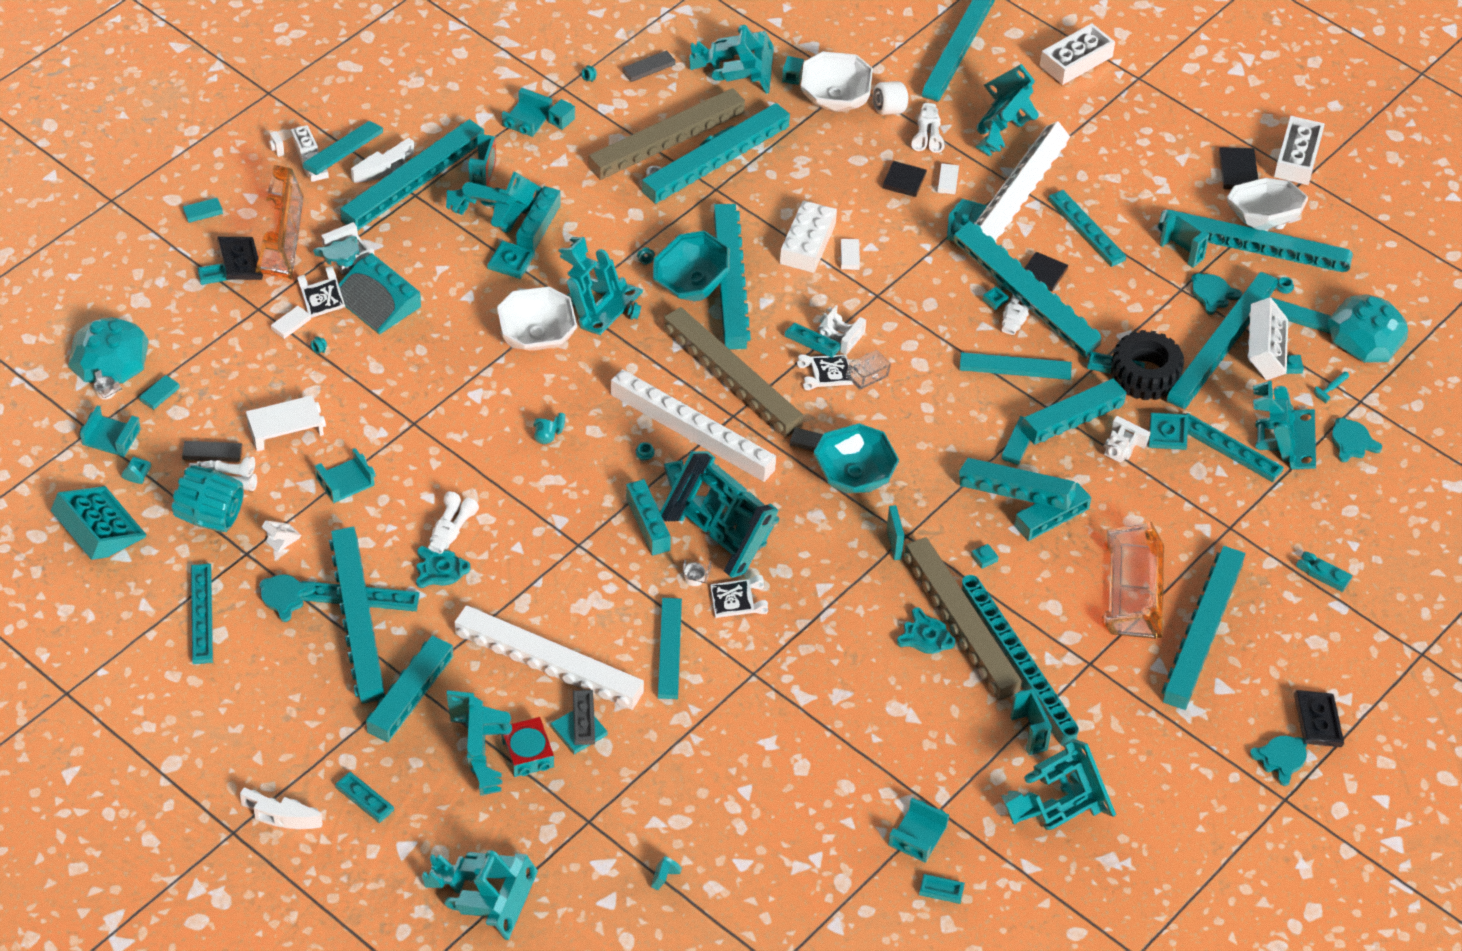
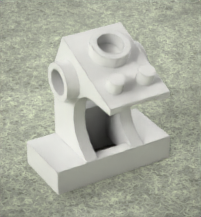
(850, 332)
(1121, 442)

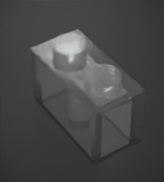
(868, 369)

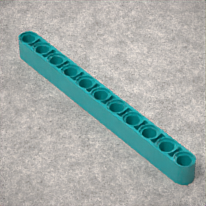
(956, 49)
(1270, 243)
(1220, 342)
(1020, 659)

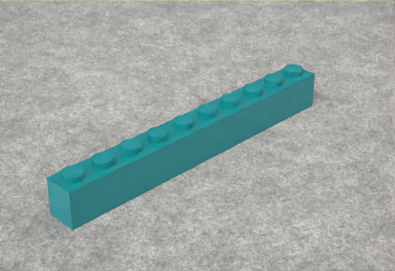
(715, 153)
(411, 175)
(731, 287)
(1028, 289)
(358, 615)
(1204, 627)

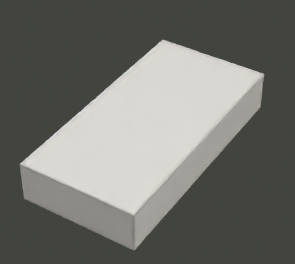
(948, 178)
(850, 254)
(290, 322)

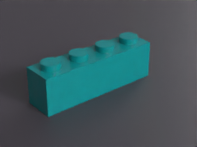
(539, 218)
(648, 517)
(1042, 518)

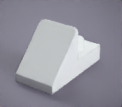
(280, 534)

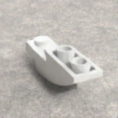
(306, 149)
(381, 165)
(284, 814)

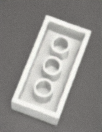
(1077, 53)
(1299, 150)
(808, 236)
(1268, 339)

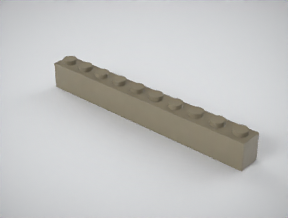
(666, 133)
(733, 372)
(962, 619)

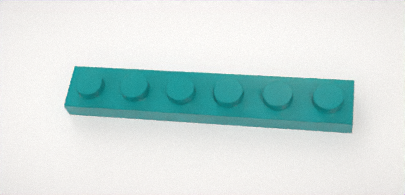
(1087, 228)

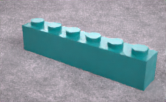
(1073, 411)
(1017, 483)
(409, 688)

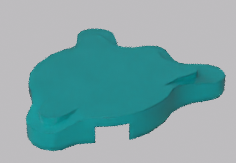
(339, 251)
(1213, 292)
(1353, 439)
(439, 568)
(284, 594)
(925, 634)
(1282, 755)

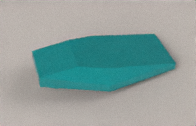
(961, 214)

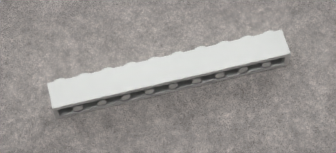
(1023, 180)
(693, 425)
(549, 657)

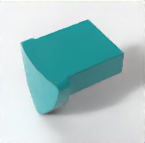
(136, 470)
(663, 868)

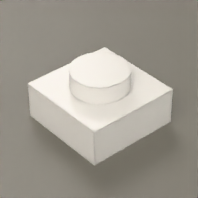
(276, 144)

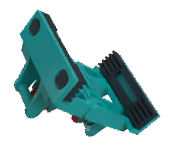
(721, 510)

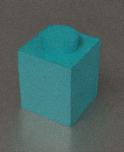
(792, 70)
(561, 114)

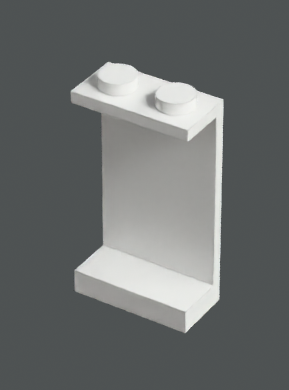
(284, 419)

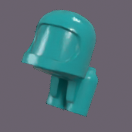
(546, 429)

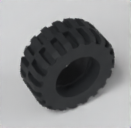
(1150, 348)

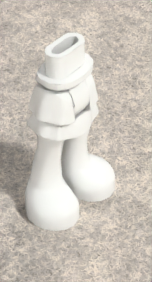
(928, 120)
(1014, 316)
(244, 469)
(445, 531)

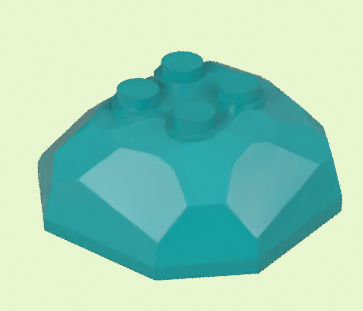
(692, 265)
(1368, 328)
(108, 346)
(856, 458)

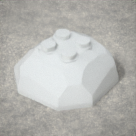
(836, 81)
(1267, 203)
(536, 318)

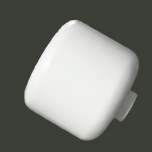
(890, 97)

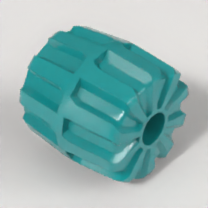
(208, 498)

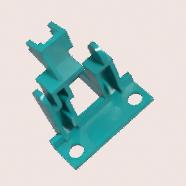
(755, 65)
(1011, 96)
(506, 203)
(607, 284)
(1293, 436)
(480, 722)
(1080, 797)
(486, 902)

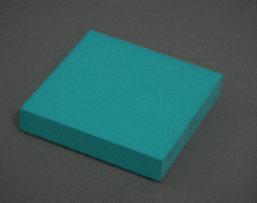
(511, 259)
(1168, 431)
(895, 532)
(565, 730)

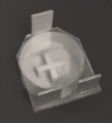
(105, 386)
(696, 573)

